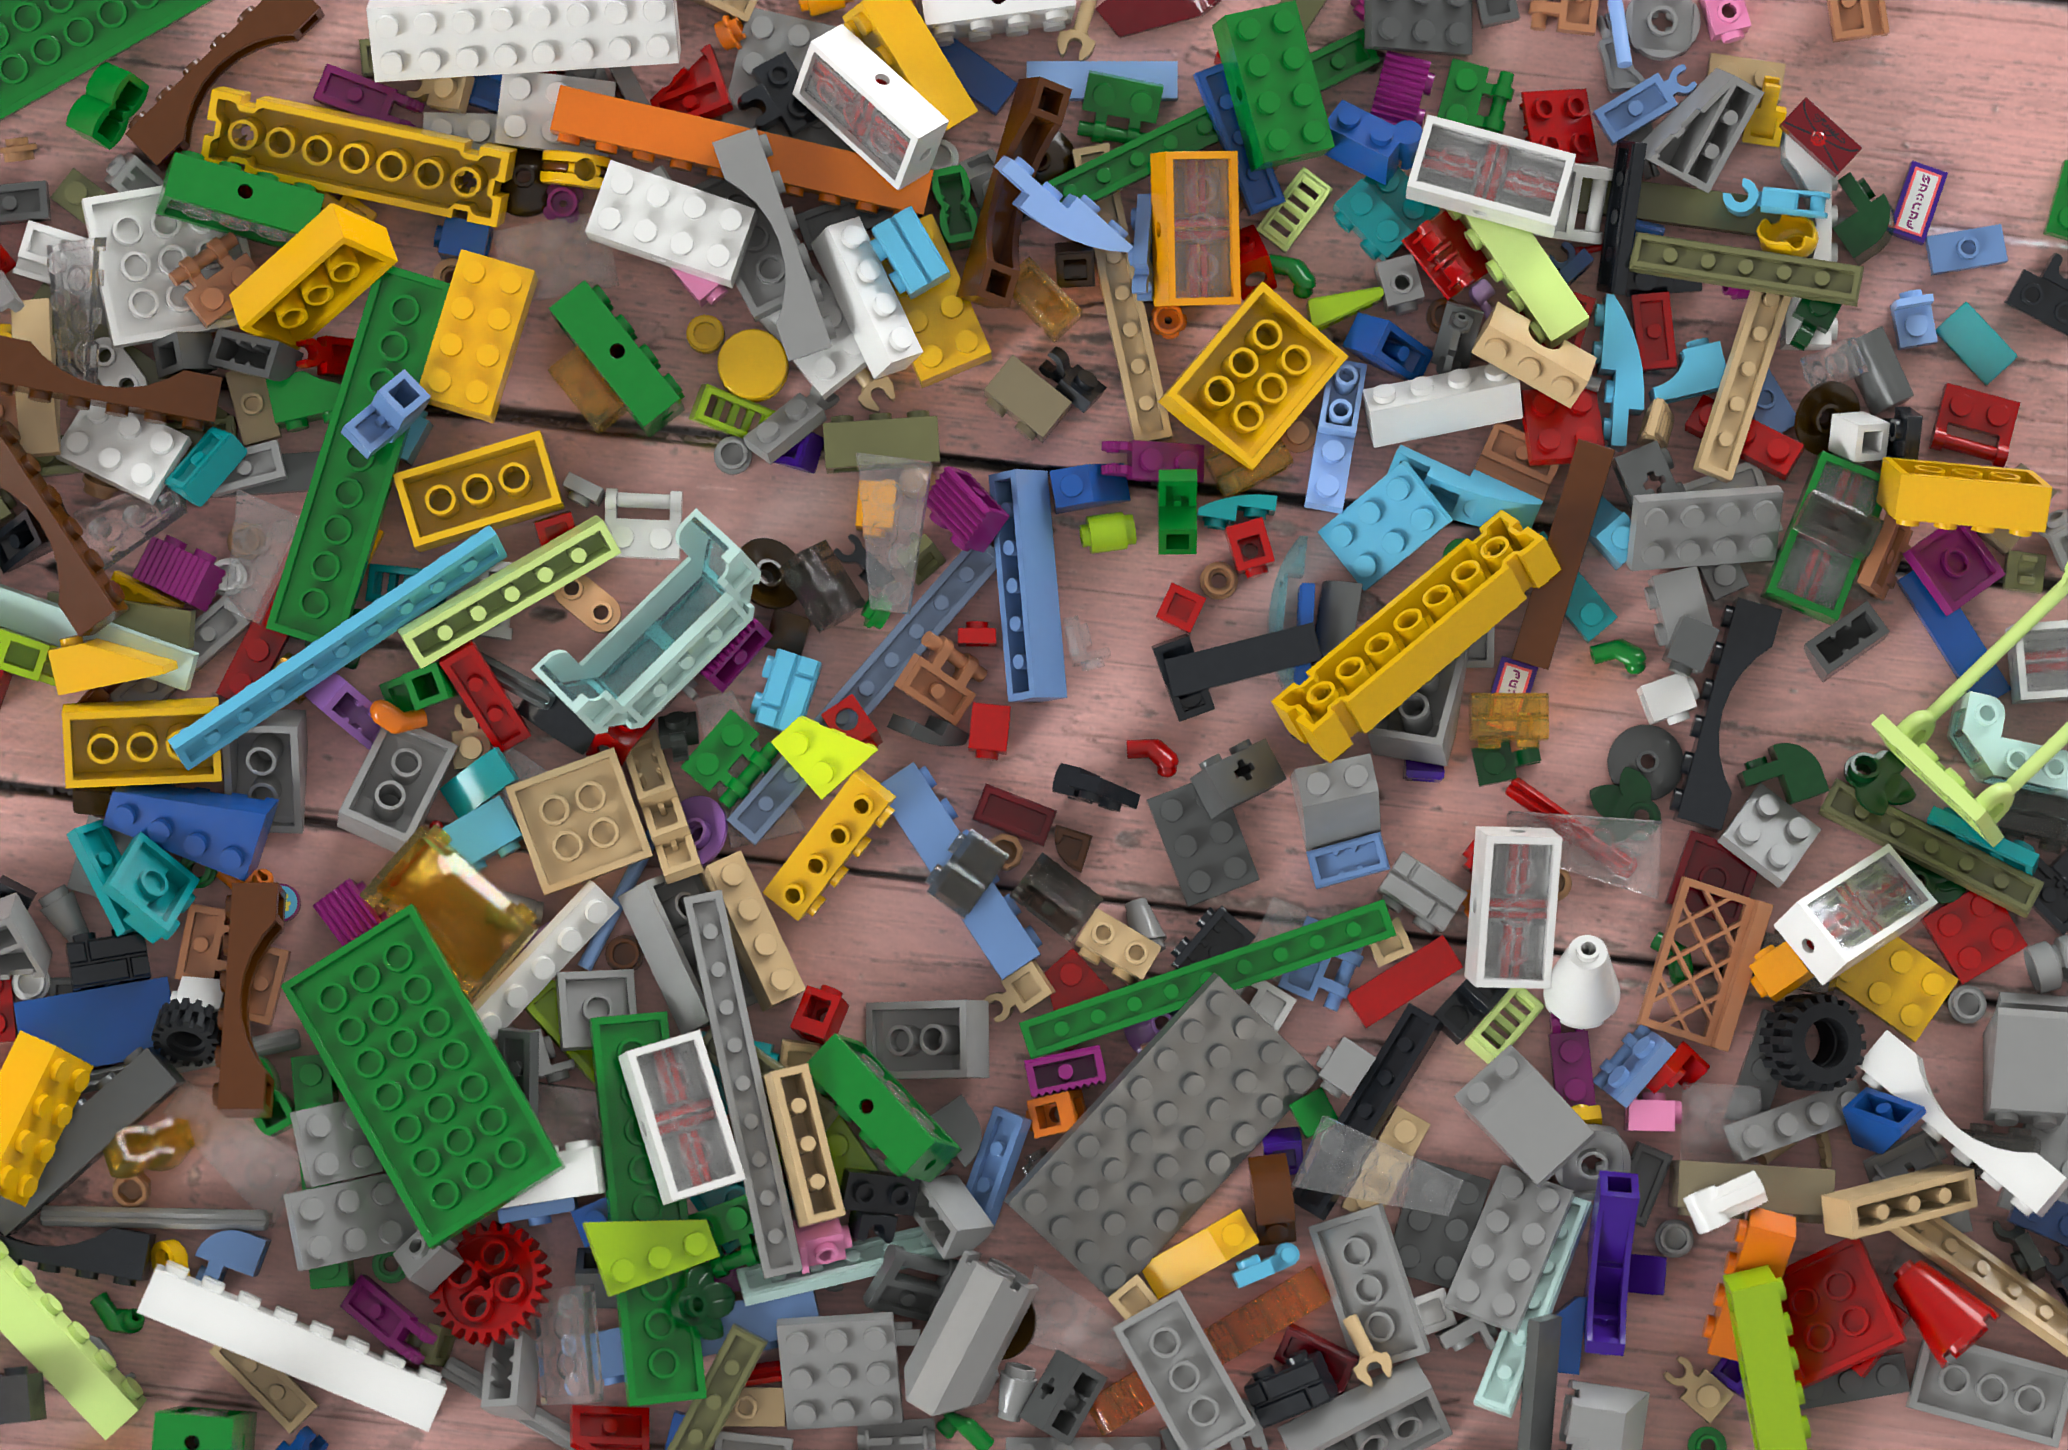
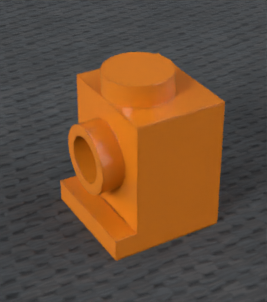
(1041, 1112)

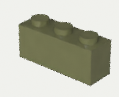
(880, 435)

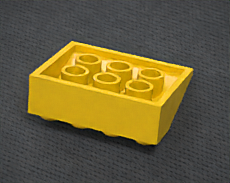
(1253, 377)

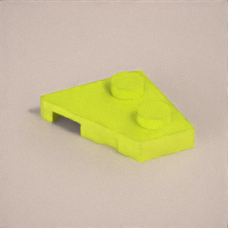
(821, 754)

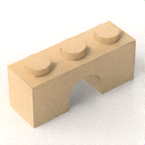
(1509, 346)

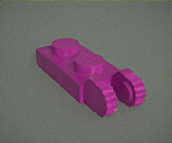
(362, 96)
(1149, 457)
(1571, 1064)
(386, 1318)

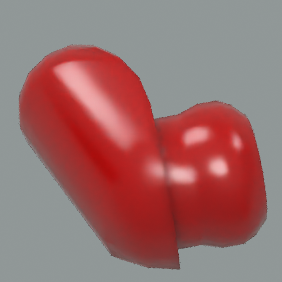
(1157, 752)

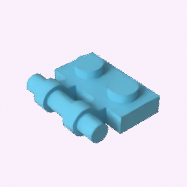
(1253, 1269)

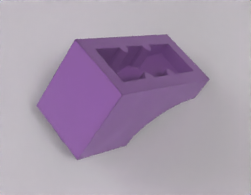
(345, 707)

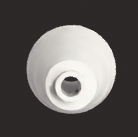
(1583, 985)

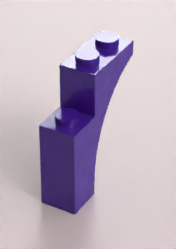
(1609, 1262)

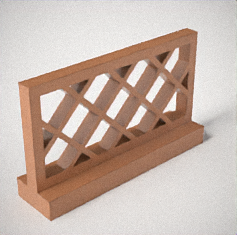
(1736, 971)

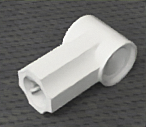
(1716, 1205)

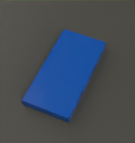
(99, 1022)

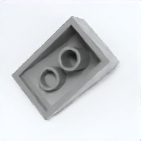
(1426, 721)
(272, 764)
(396, 787)
(930, 1038)
(1524, 1116)

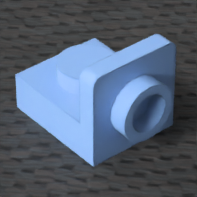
(1913, 320)

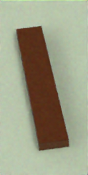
(1568, 543)

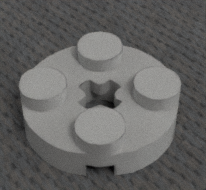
(1660, 45)
(1605, 1145)

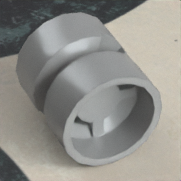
(2047, 964)

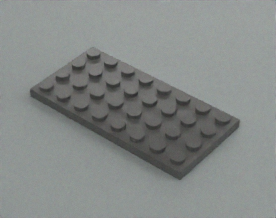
(1162, 1136)

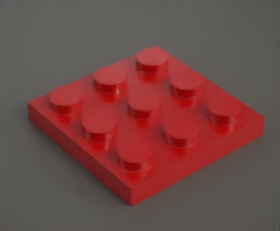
(1837, 1311)

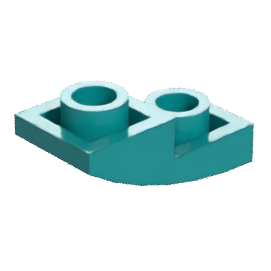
(1223, 511)
(479, 782)

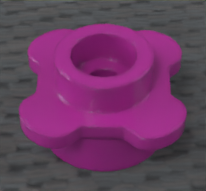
(556, 195)

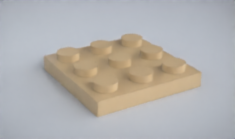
(579, 821)

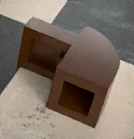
(1272, 1199)

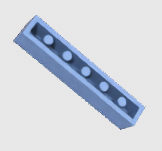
(1028, 588)
(931, 832)
(757, 1318)

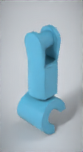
(1777, 201)

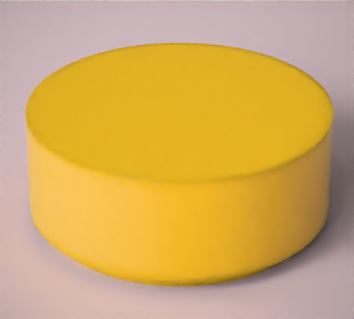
(705, 334)

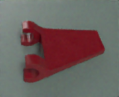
(1138, 16)

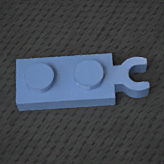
(1641, 105)
(1141, 254)

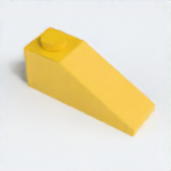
(100, 663)
(1199, 1253)

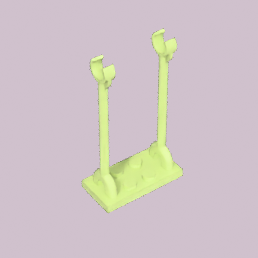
(1910, 735)

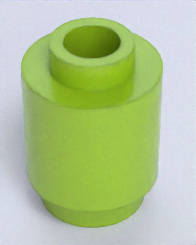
(1108, 532)

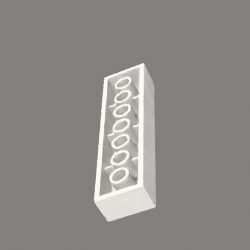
(517, 36)
(293, 1346)

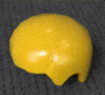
(1788, 236)

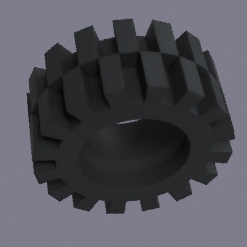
(187, 1032)

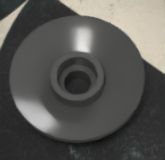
(1651, 741)

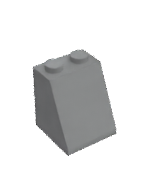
(1337, 801)
(2026, 1068)

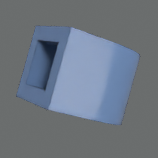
(388, 415)
(233, 1250)

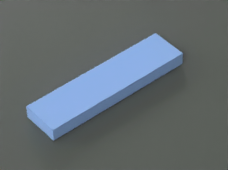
(1075, 74)

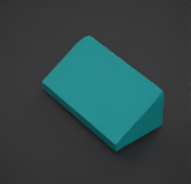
(1976, 343)
(206, 466)

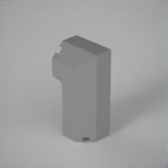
(967, 1336)
(1603, 1417)

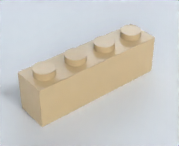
(754, 932)
(803, 1145)
(1899, 1201)

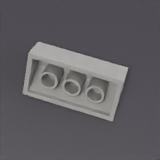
(664, 935)
(1388, 1416)

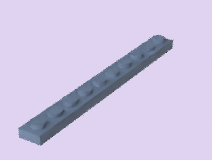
(871, 682)

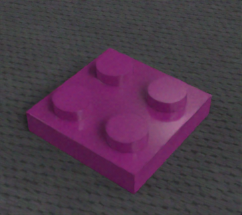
(1954, 566)

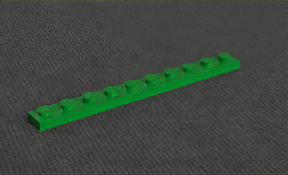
(1195, 130)
(1237, 968)

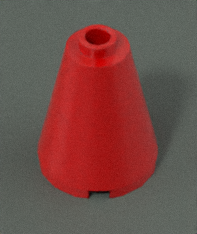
(1942, 1310)

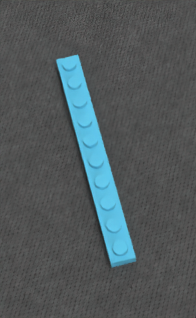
(338, 648)

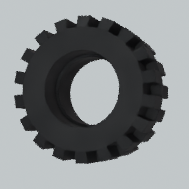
(1838, 1047)

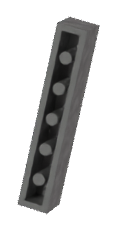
(119, 1103)

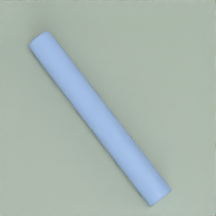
(1620, 33)

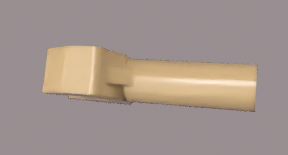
(1079, 31)
(869, 385)
(1366, 1351)

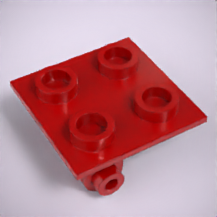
(1560, 121)
(1446, 254)

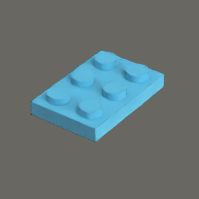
(1385, 525)

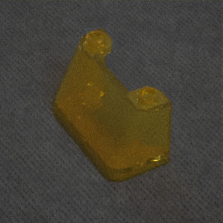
(463, 910)

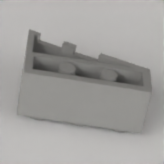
(1703, 129)
(21, 942)

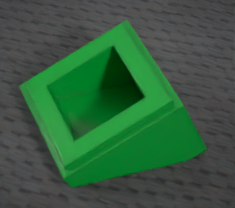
(1310, 1110)

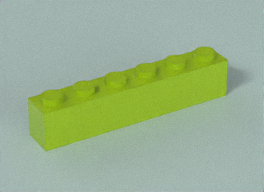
(1766, 1359)

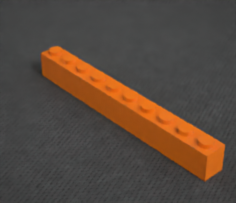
(688, 141)

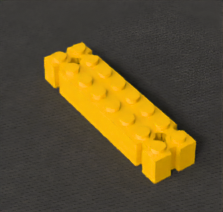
(360, 156)
(1416, 635)

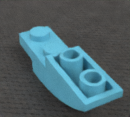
(1620, 358)
(1471, 497)

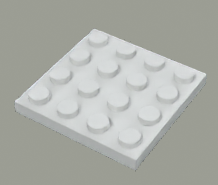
(139, 255)

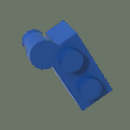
(1372, 143)

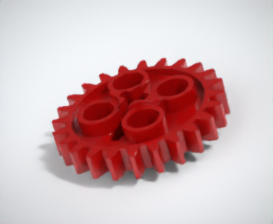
(492, 1285)

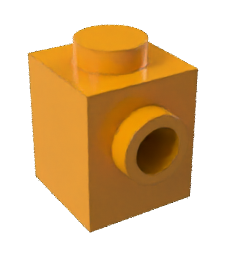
(1778, 971)

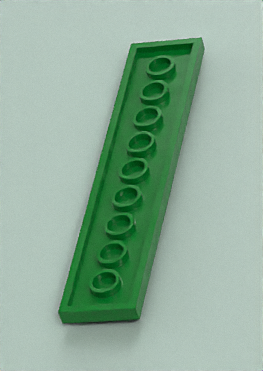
(346, 488)
(658, 1352)

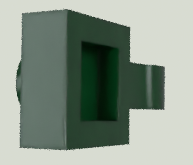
(1814, 316)
(1499, 764)

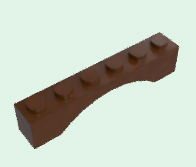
(170, 121)
(994, 251)
(181, 398)
(84, 588)
(255, 923)

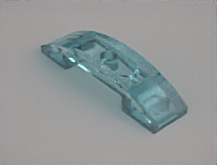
(1292, 567)

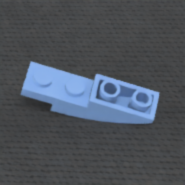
(1072, 218)
(1335, 438)

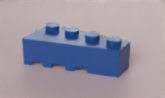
(196, 824)

